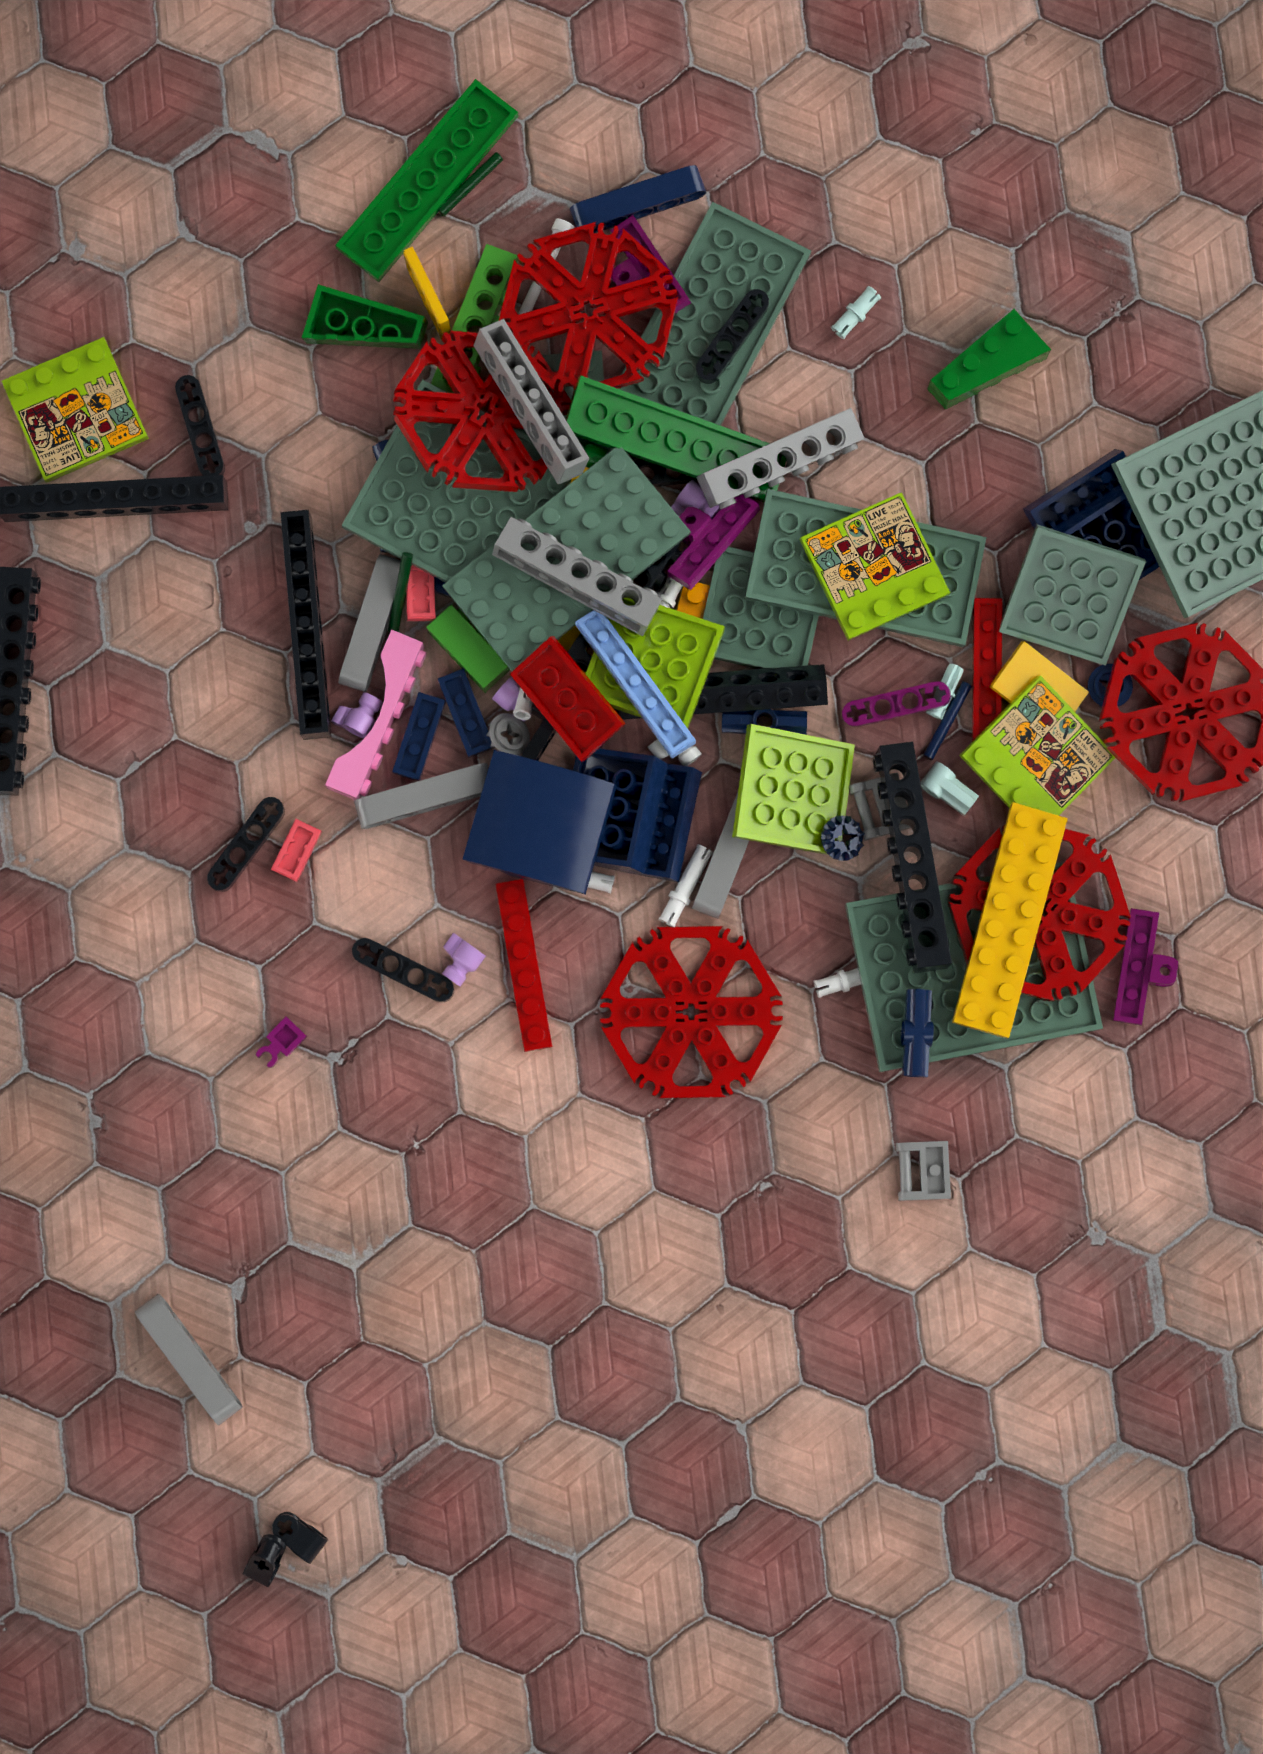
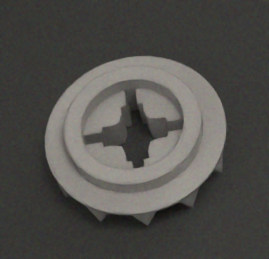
(515, 728)

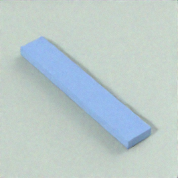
(635, 683)

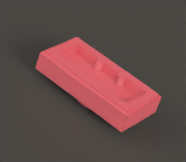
(420, 596)
(296, 850)

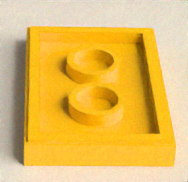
(426, 291)
(1025, 666)

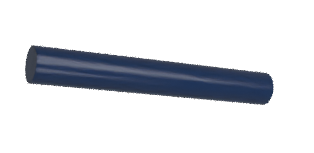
(947, 720)

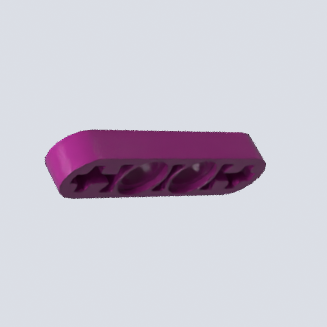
(895, 699)

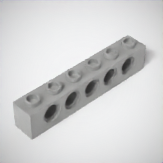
(531, 401)
(841, 426)
(584, 589)

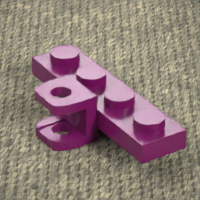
(634, 270)
(710, 538)
(1141, 967)

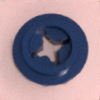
(1097, 690)
(833, 829)

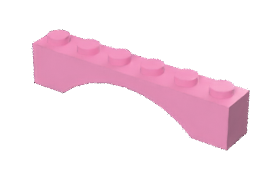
(353, 769)

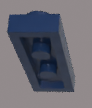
(465, 713)
(419, 736)

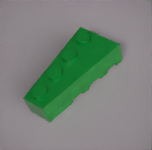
(357, 321)
(995, 356)

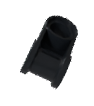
(303, 1540)
(265, 1560)

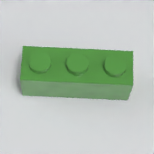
(467, 648)

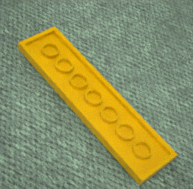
(1009, 920)

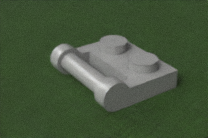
(858, 790)
(933, 1170)

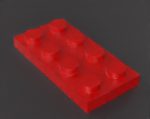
(567, 698)

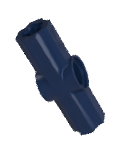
(785, 720)
(917, 1033)

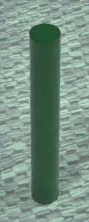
(470, 183)
(400, 591)

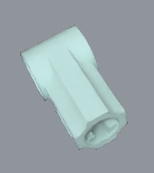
(942, 784)

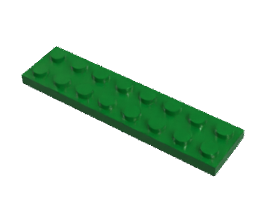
(427, 180)
(658, 432)

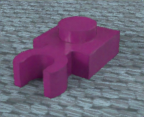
(284, 1039)

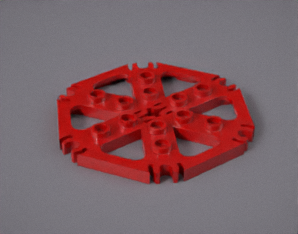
(594, 291)
(457, 407)
(1162, 718)
(1065, 917)
(678, 1035)

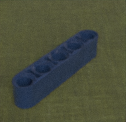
(640, 198)

